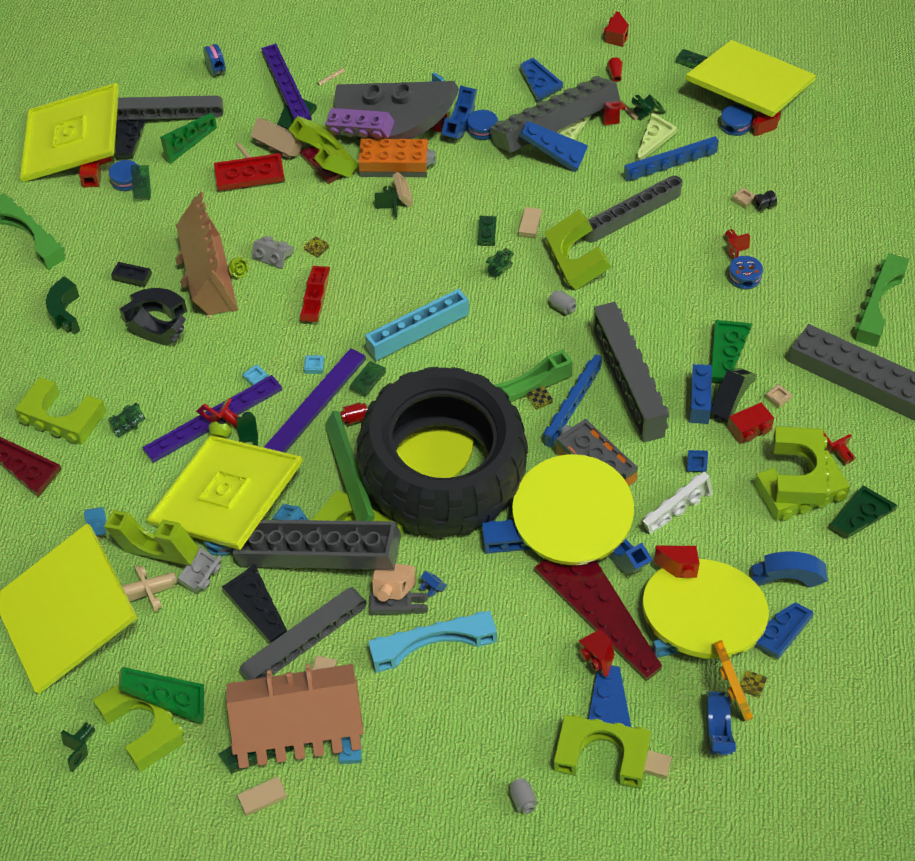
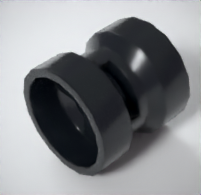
(765, 200)

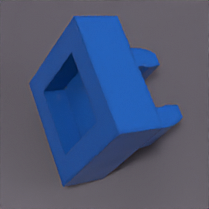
(697, 460)
(434, 582)

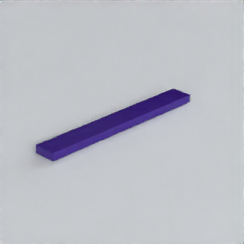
(285, 82)
(316, 401)
(199, 425)

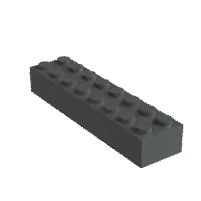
(556, 112)
(855, 370)
(630, 372)
(321, 544)

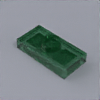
(140, 182)
(367, 378)

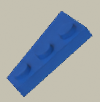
(540, 79)
(784, 629)
(609, 699)

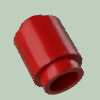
(353, 413)

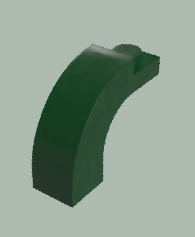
(57, 300)

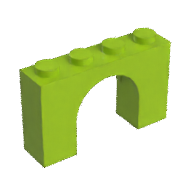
(331, 154)
(560, 240)
(73, 427)
(810, 445)
(766, 481)
(340, 509)
(168, 543)
(580, 732)
(157, 742)

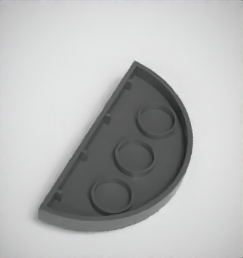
(411, 104)

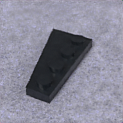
(128, 136)
(254, 601)

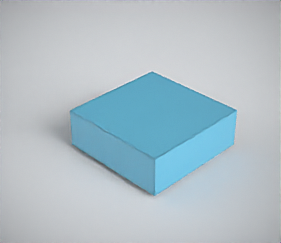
(314, 364)
(254, 375)

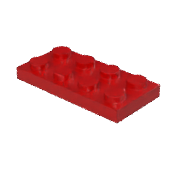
(249, 171)

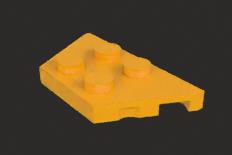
(728, 673)

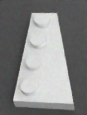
(690, 494)

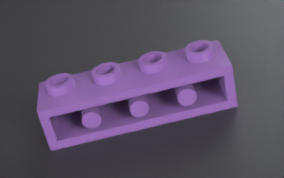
(359, 123)

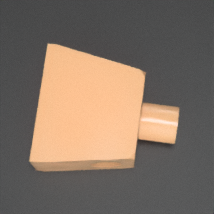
(393, 583)

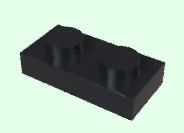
(131, 273)

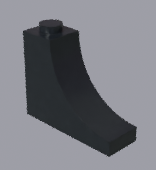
(731, 391)

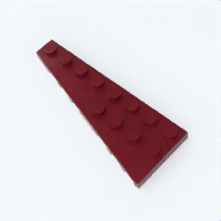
(598, 604)

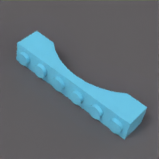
(472, 630)

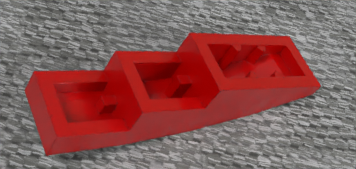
(315, 293)

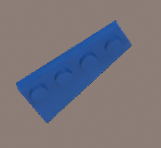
(561, 148)

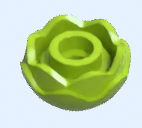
(238, 267)
(220, 430)

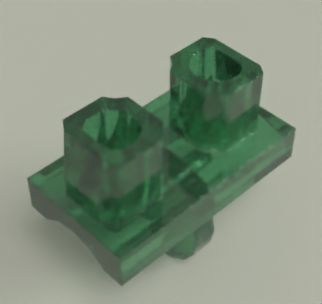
(500, 262)
(127, 420)

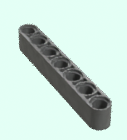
(169, 107)
(634, 208)
(304, 635)

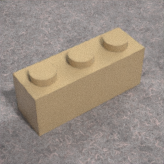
(276, 137)

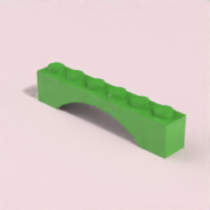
(46, 248)
(872, 322)
(549, 371)

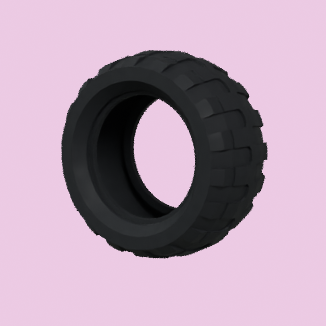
(442, 399)

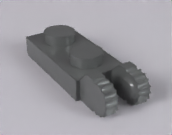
(401, 606)

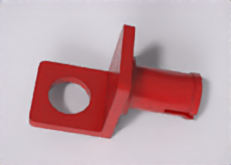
(612, 112)
(736, 243)
(223, 413)
(840, 447)

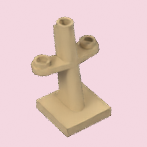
(149, 586)

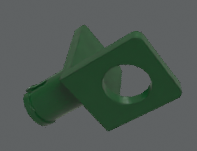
(646, 105)
(387, 199)
(247, 428)
(77, 743)

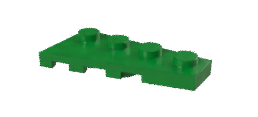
(185, 137)
(727, 346)
(170, 693)

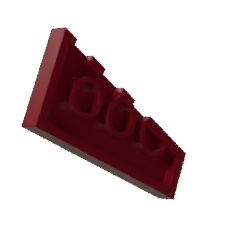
(28, 467)

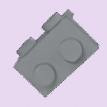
(271, 251)
(196, 576)

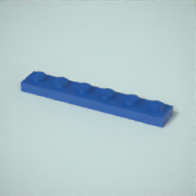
(670, 158)
(575, 396)

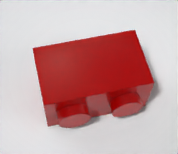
(750, 423)

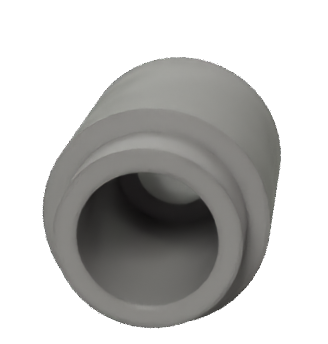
(563, 302)
(523, 796)

